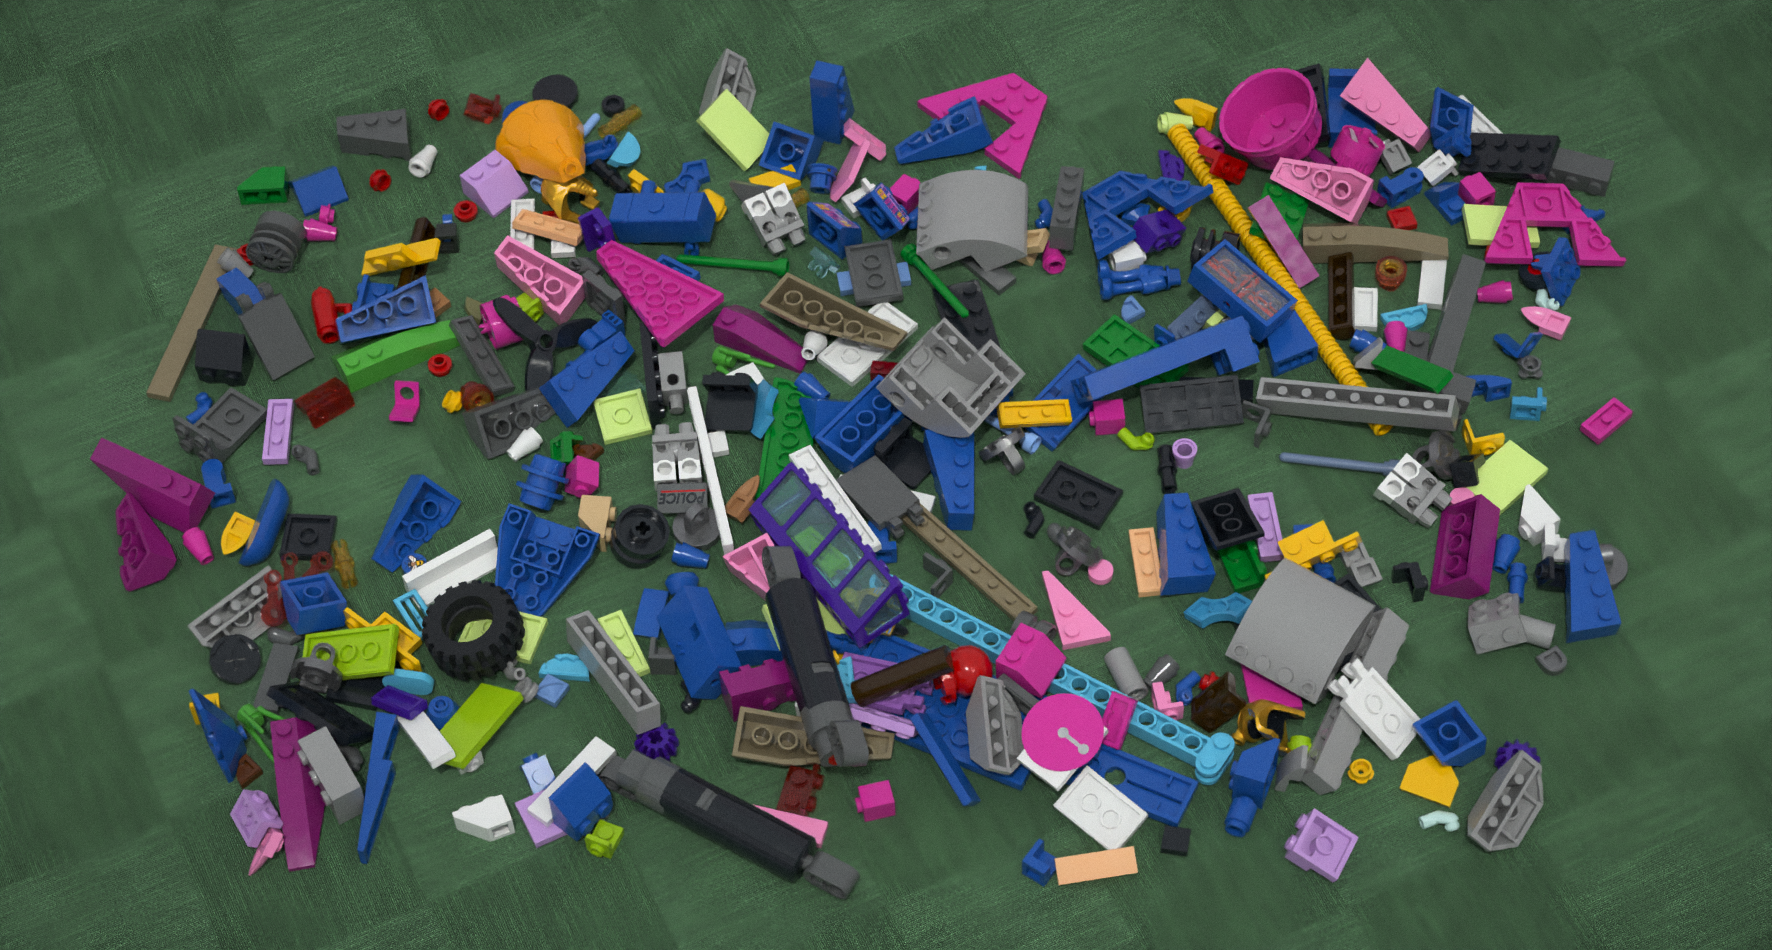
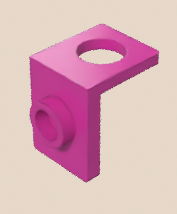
(405, 409)

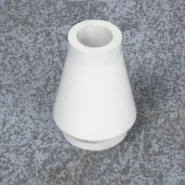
(422, 162)
(813, 344)
(526, 443)

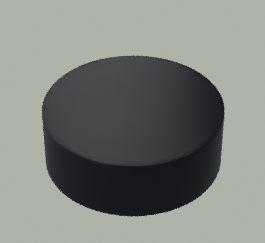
(612, 105)

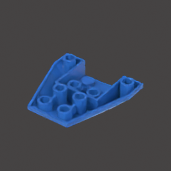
(539, 558)

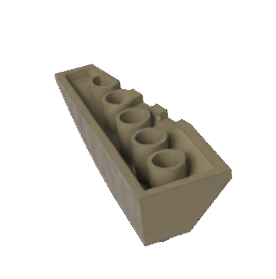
(1370, 243)
(823, 312)
(783, 740)

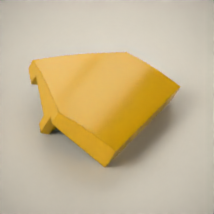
(1431, 781)

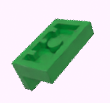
(1243, 566)

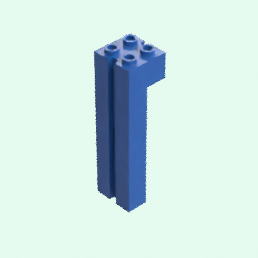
(1225, 342)

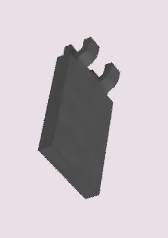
(273, 332)
(881, 496)

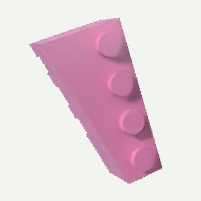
(541, 278)

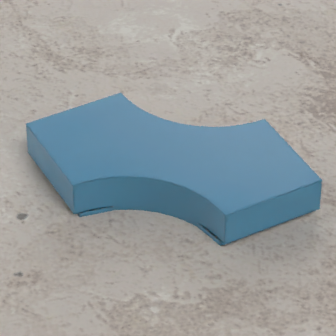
(763, 409)
(1208, 611)

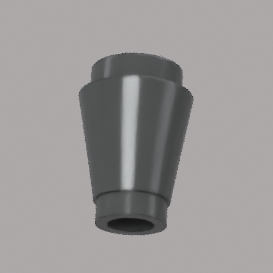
(1162, 671)

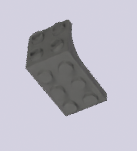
(221, 427)

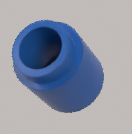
(1240, 816)

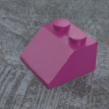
(1030, 660)

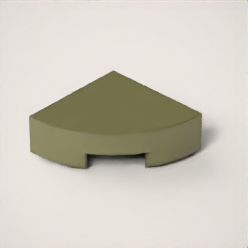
(472, 308)

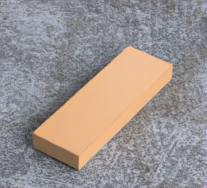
(548, 227)
(1145, 561)
(1095, 865)

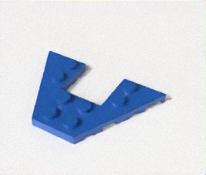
(1124, 190)

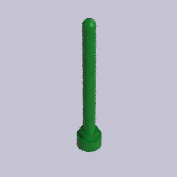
(909, 255)
(777, 267)

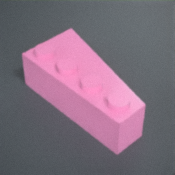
(1381, 103)

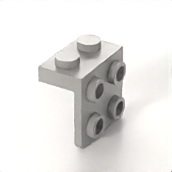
(1496, 623)

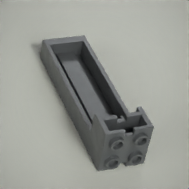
(1452, 327)

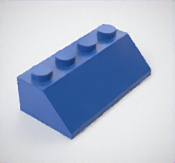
(858, 427)

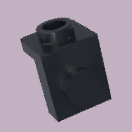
(1412, 575)
(1550, 575)

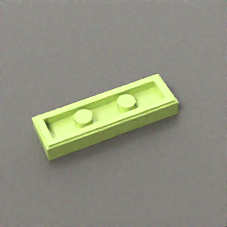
(620, 633)

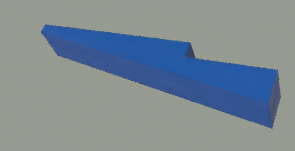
(379, 781)

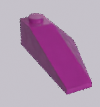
(758, 337)

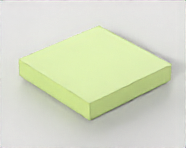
(622, 416)

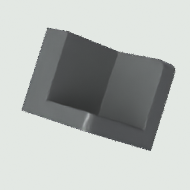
(661, 659)

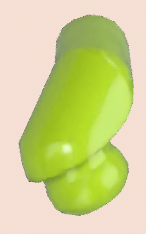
(1136, 442)

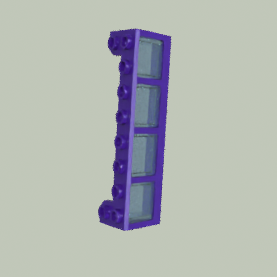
(830, 556)

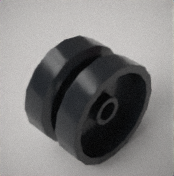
(639, 536)

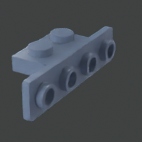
(1193, 317)

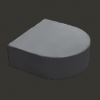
(1552, 661)

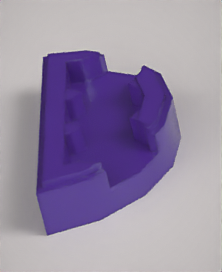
(1171, 165)

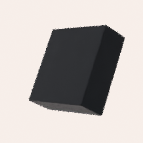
(1175, 840)

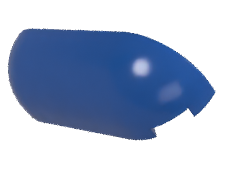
(266, 524)

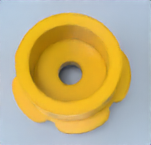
(452, 401)
(1361, 765)

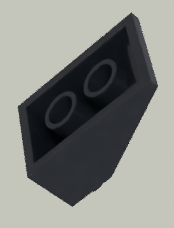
(1226, 519)

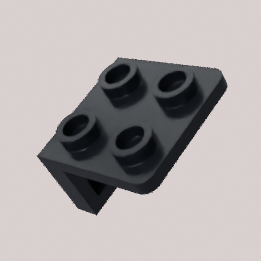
(730, 402)
(904, 454)

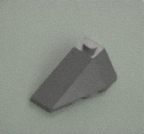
(501, 422)

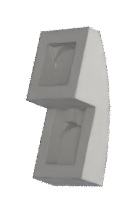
(1361, 566)
(1291, 768)

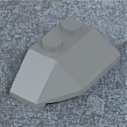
(730, 74)
(236, 612)
(994, 727)
(1507, 804)

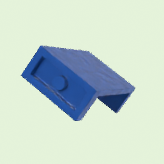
(1338, 110)

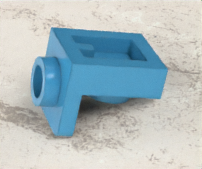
(1528, 408)

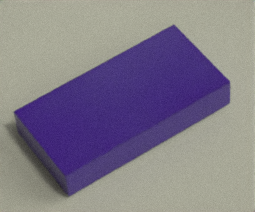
(399, 702)

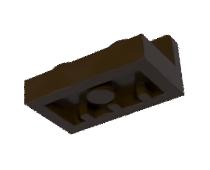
(1217, 703)

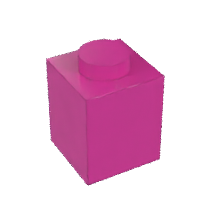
(1476, 190)
(906, 192)
(1107, 416)
(583, 476)
(875, 801)

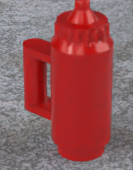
(325, 314)

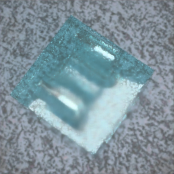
(824, 261)

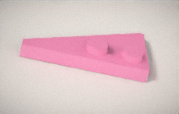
(1073, 621)

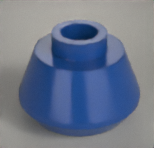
(676, 580)
(441, 710)

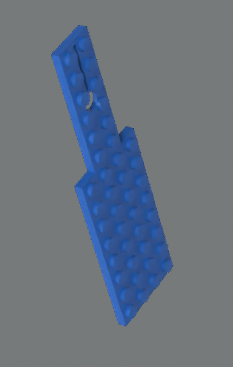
(952, 726)

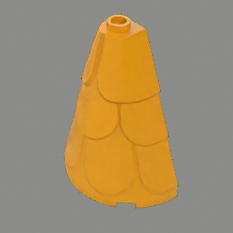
(544, 141)

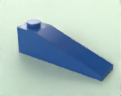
(955, 134)
(753, 642)
(221, 733)

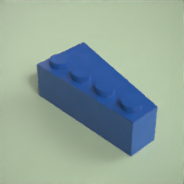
(392, 313)
(1182, 550)
(1588, 592)

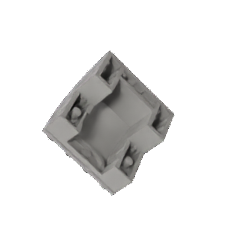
(973, 216)
(950, 382)
(1300, 630)

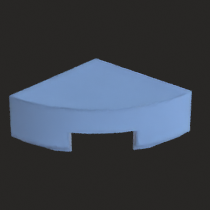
(1131, 310)

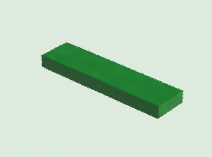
(1412, 369)

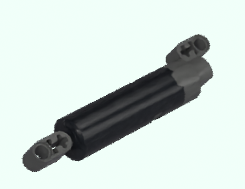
(811, 663)
(727, 821)

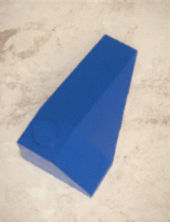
(415, 517)

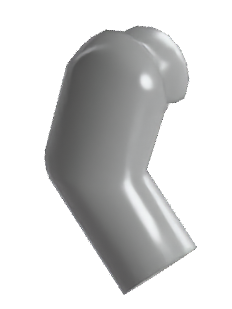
(514, 673)

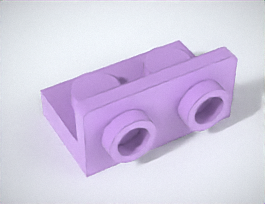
(254, 815)

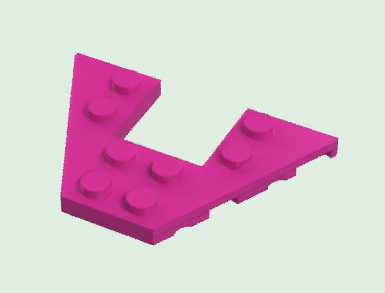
(1009, 99)
(1549, 207)

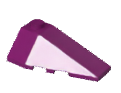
(143, 546)

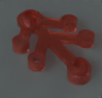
(272, 594)

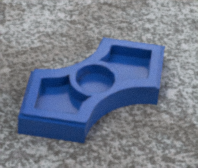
(693, 170)

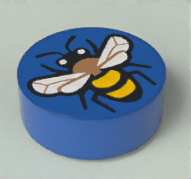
(412, 562)

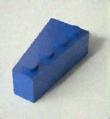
(830, 101)
(583, 381)
(953, 476)

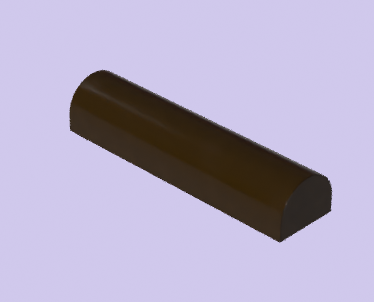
(422, 231)
(1341, 295)
(902, 676)

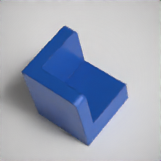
(1038, 864)

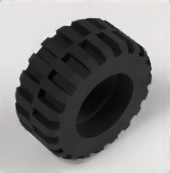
(484, 654)

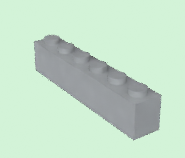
(613, 672)

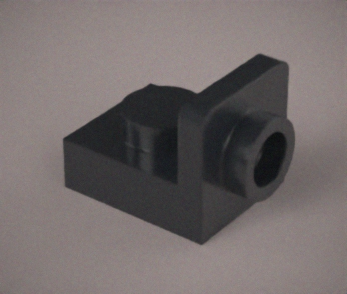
(1465, 470)

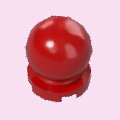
(968, 664)

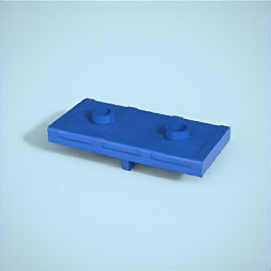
(1061, 388)

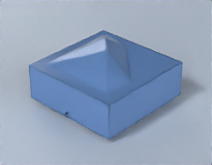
(552, 690)

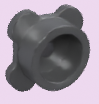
(1530, 362)

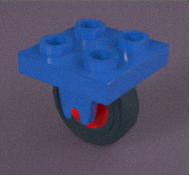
(1553, 271)

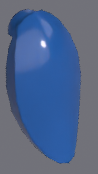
(600, 149)

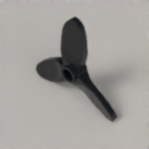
(540, 360)

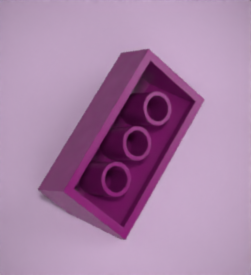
(1465, 548)

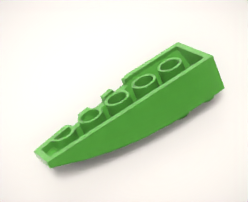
(392, 354)

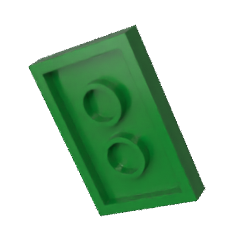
(1289, 204)

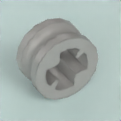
(527, 688)

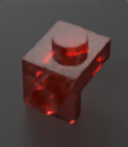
(482, 108)

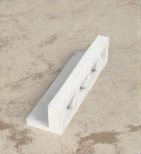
(463, 563)

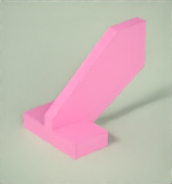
(863, 143)

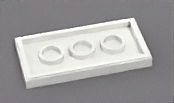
(853, 359)

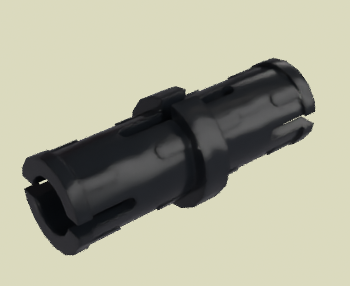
(610, 176)
(1167, 469)

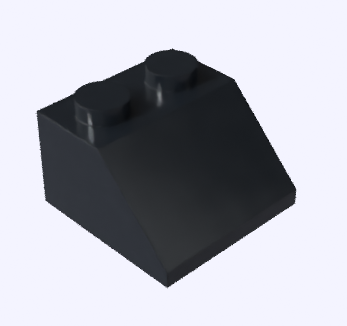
(222, 357)

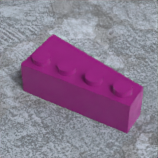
(756, 687)

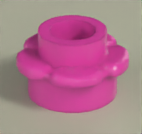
(326, 214)

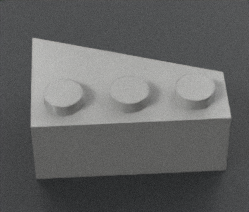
(332, 774)

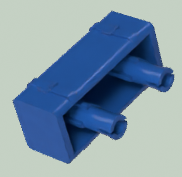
(663, 216)

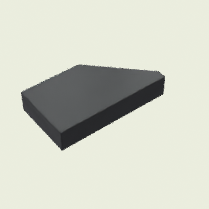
(747, 190)

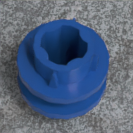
(542, 482)

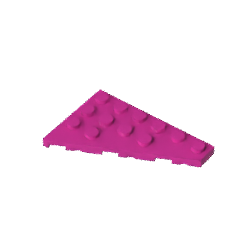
(658, 294)

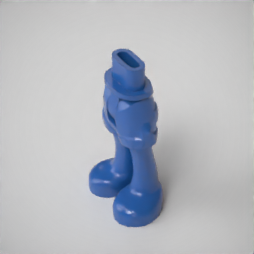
(1145, 279)

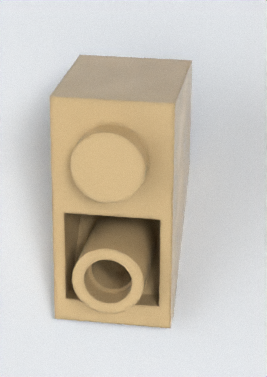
(597, 515)

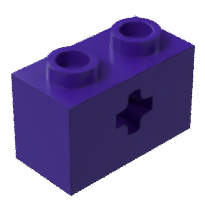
(1158, 231)

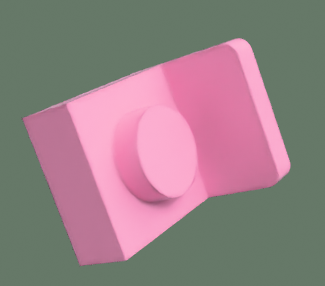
(1162, 702)

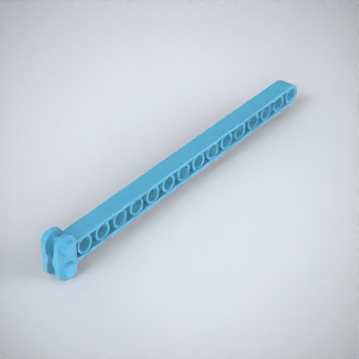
(1209, 758)

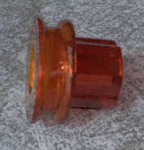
(1390, 272)
(475, 395)

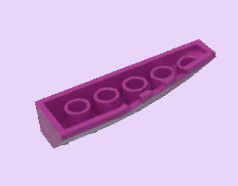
(157, 488)
(297, 795)

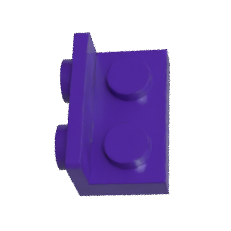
(595, 229)

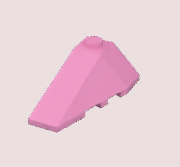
(1332, 187)

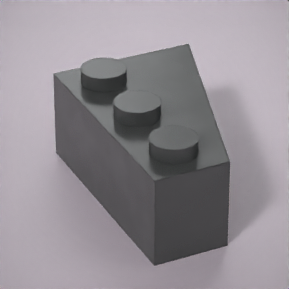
(375, 133)

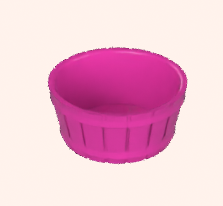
(1272, 117)

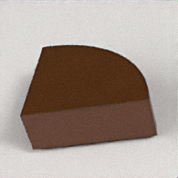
(588, 451)
(247, 771)

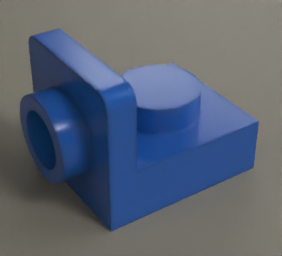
(1454, 143)

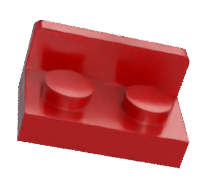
(1223, 164)

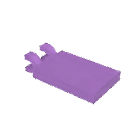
(898, 702)

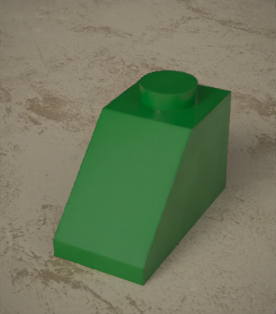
(265, 186)

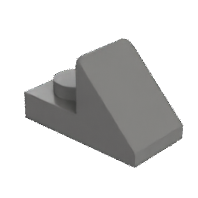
(1365, 357)

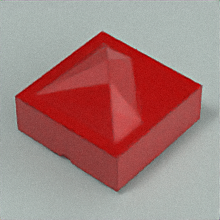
(1402, 218)

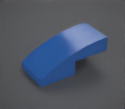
(1491, 387)
(650, 606)

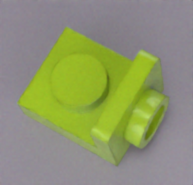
(531, 307)
(604, 839)

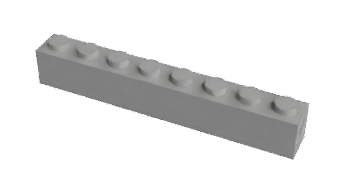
(1359, 404)
(1339, 731)

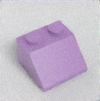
(493, 184)

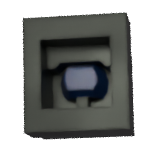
(448, 235)

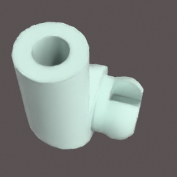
(1543, 301)
(1440, 817)

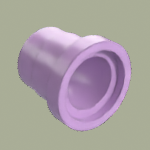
(1184, 447)

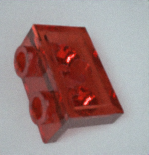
(325, 402)
(800, 790)

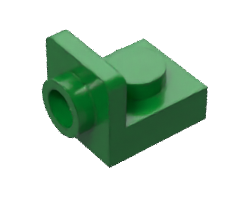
(562, 445)

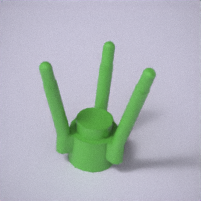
(727, 358)
(253, 720)

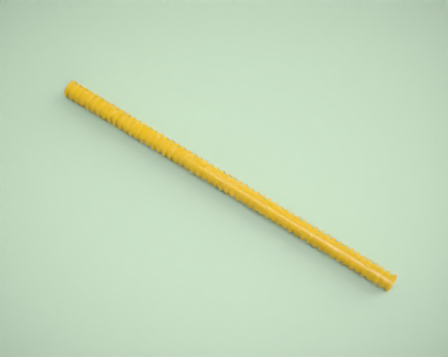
(1268, 262)

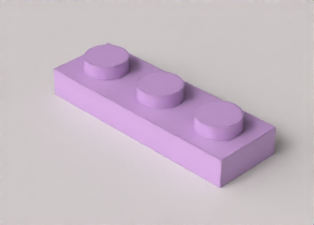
(278, 431)
(1266, 514)
(881, 721)

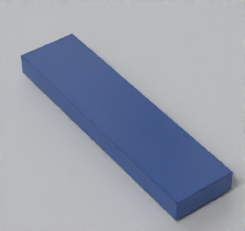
(945, 759)

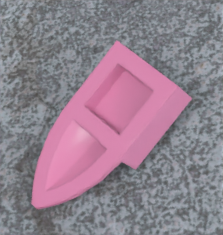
(1549, 321)
(268, 846)

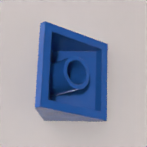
(1448, 113)
(318, 189)
(820, 412)

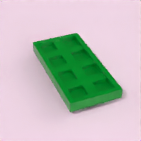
(1118, 341)

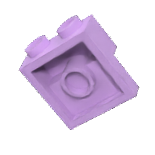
(1320, 845)

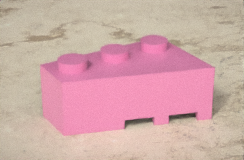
(747, 564)

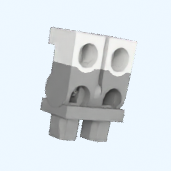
(775, 218)
(673, 449)
(1412, 490)

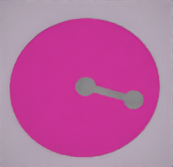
(1062, 732)

